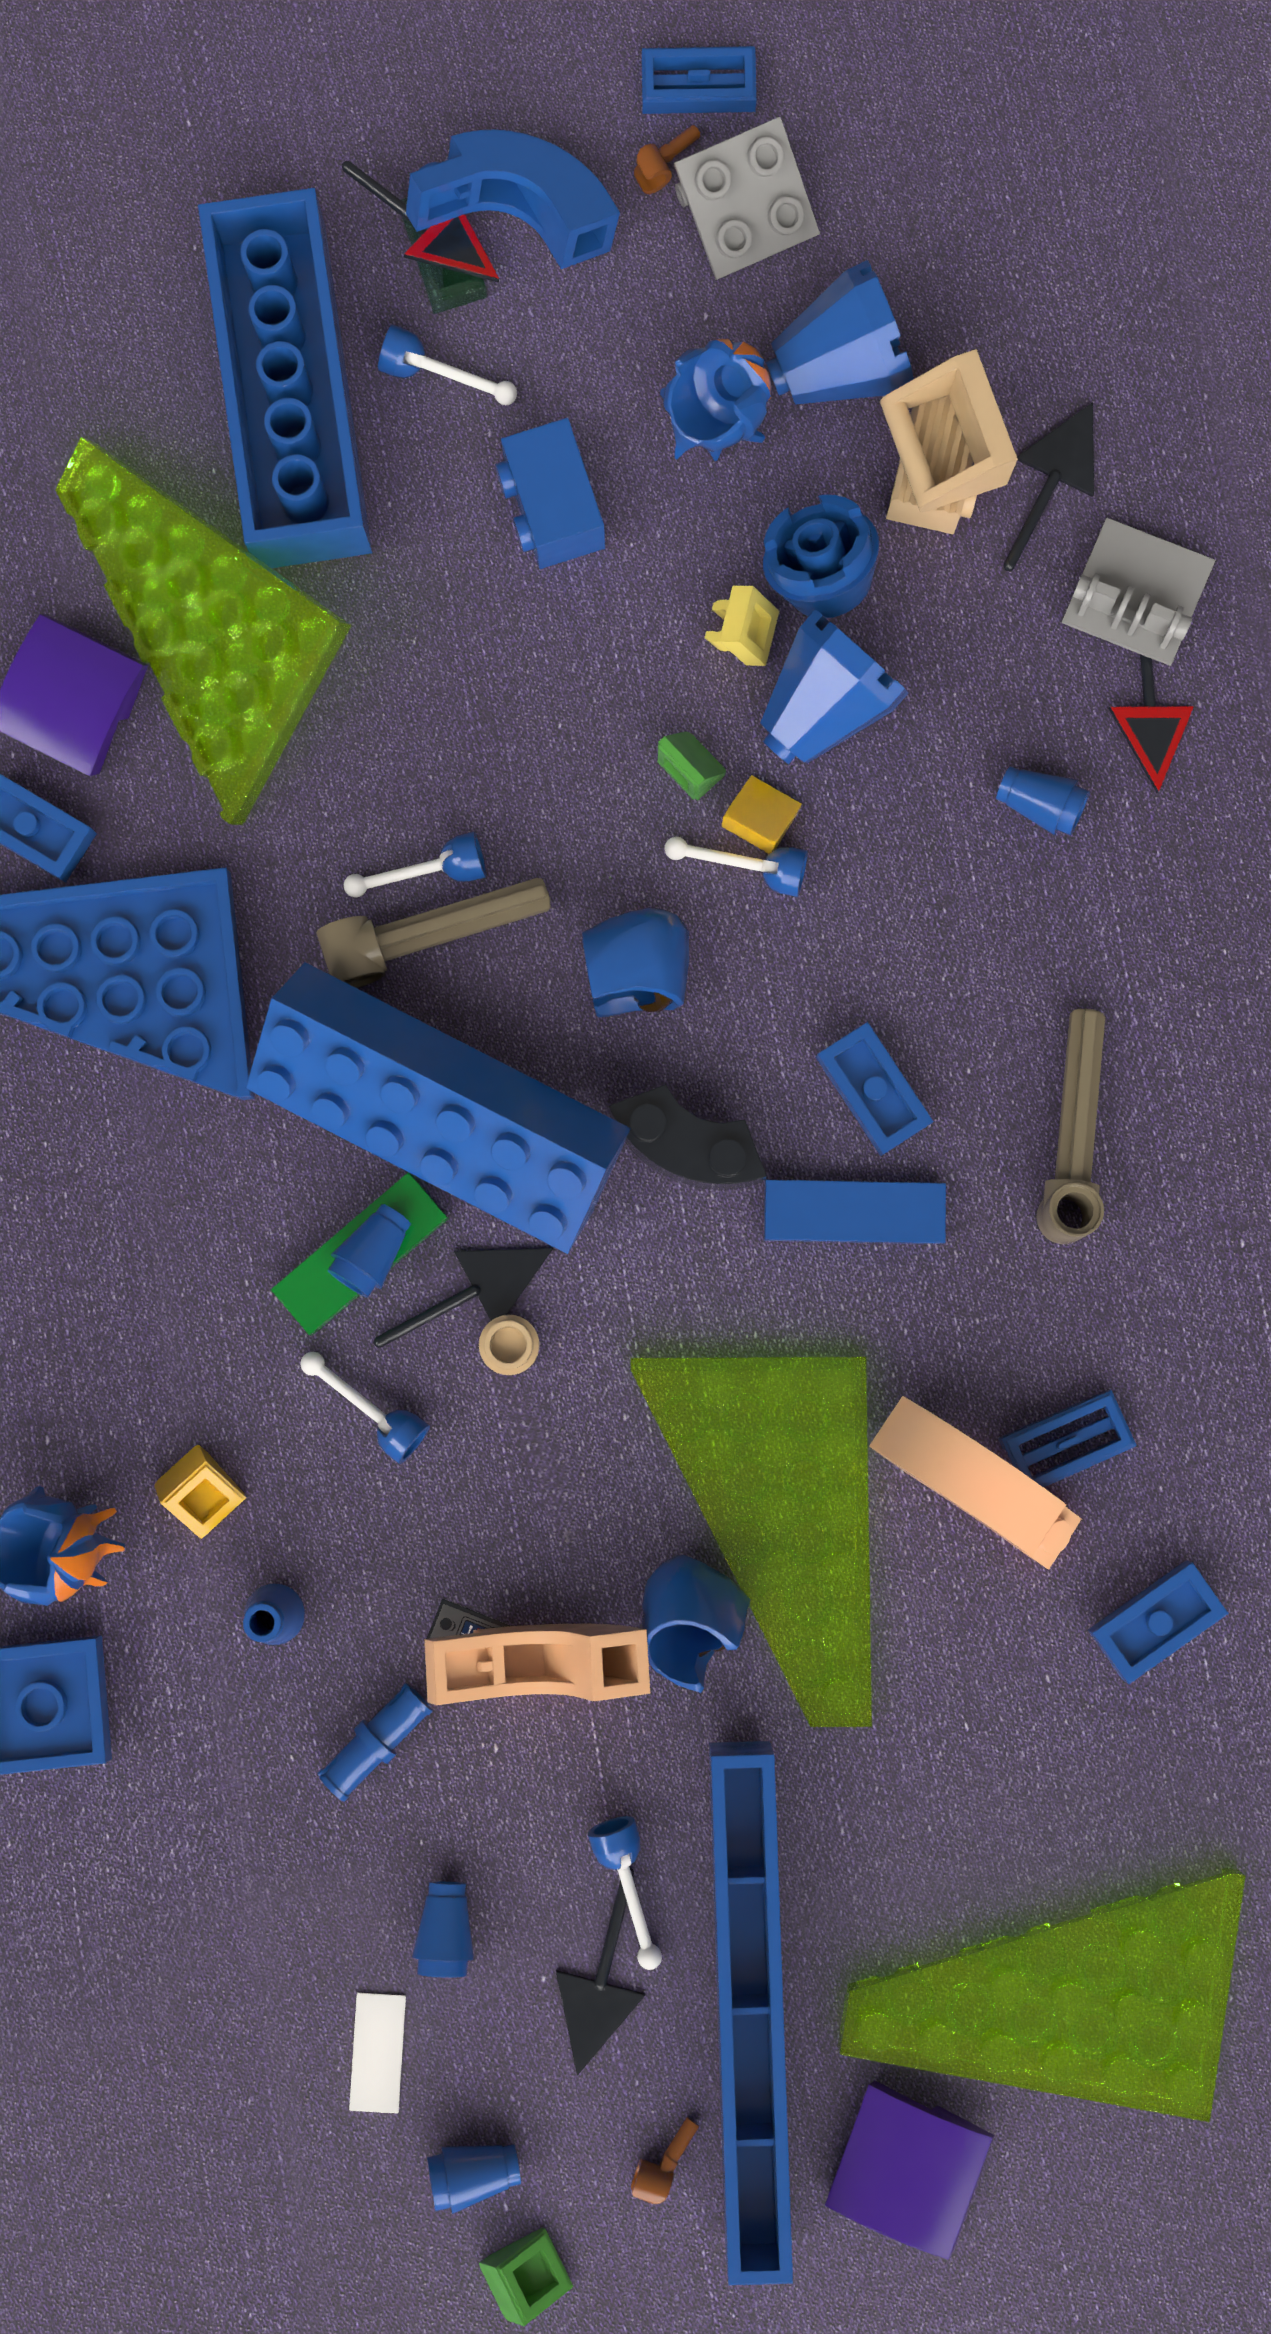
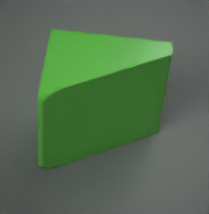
(689, 763)
(526, 2277)

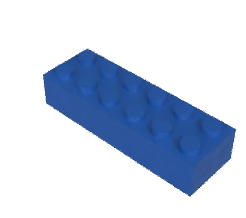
(284, 378)
(435, 1106)

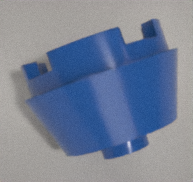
(822, 556)

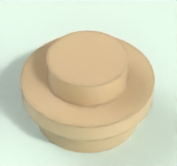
(509, 1345)

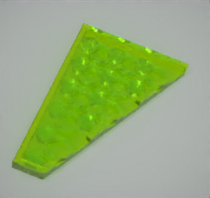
(213, 621)
(784, 1488)
(1083, 2009)

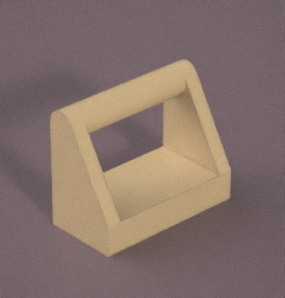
(980, 421)

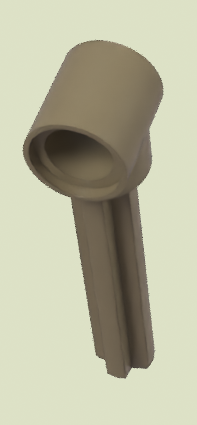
(358, 951)
(1076, 1132)

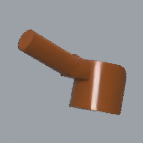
(652, 167)
(654, 2181)

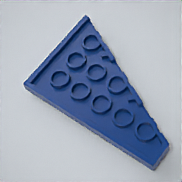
(134, 972)

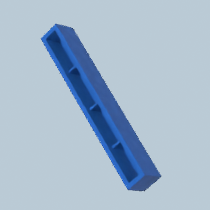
(750, 2014)

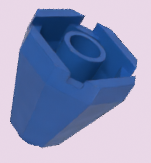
(842, 344)
(825, 693)

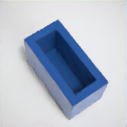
(552, 492)

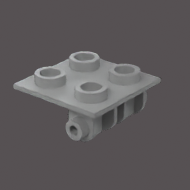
(746, 198)
(1138, 591)

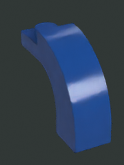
(523, 179)

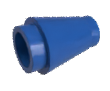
(1044, 799)
(370, 1251)
(285, 1608)
(444, 1932)
(471, 2174)

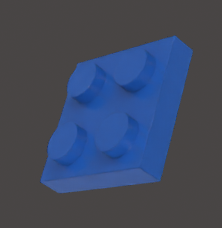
(53, 1705)

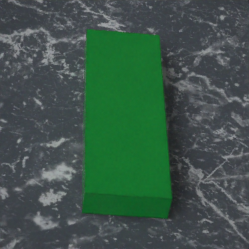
(315, 1294)

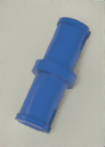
(374, 1742)

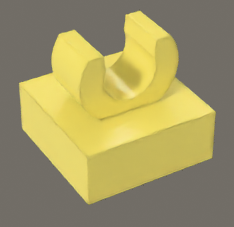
(746, 625)

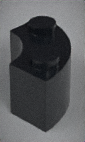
(688, 1147)

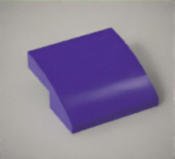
(68, 694)
(909, 2171)

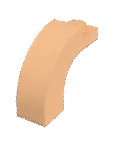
(976, 1481)
(538, 1659)

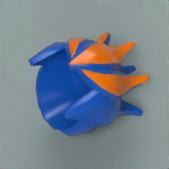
(717, 396)
(51, 1548)

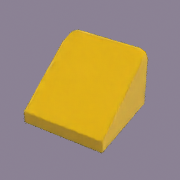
(760, 814)
(198, 1491)

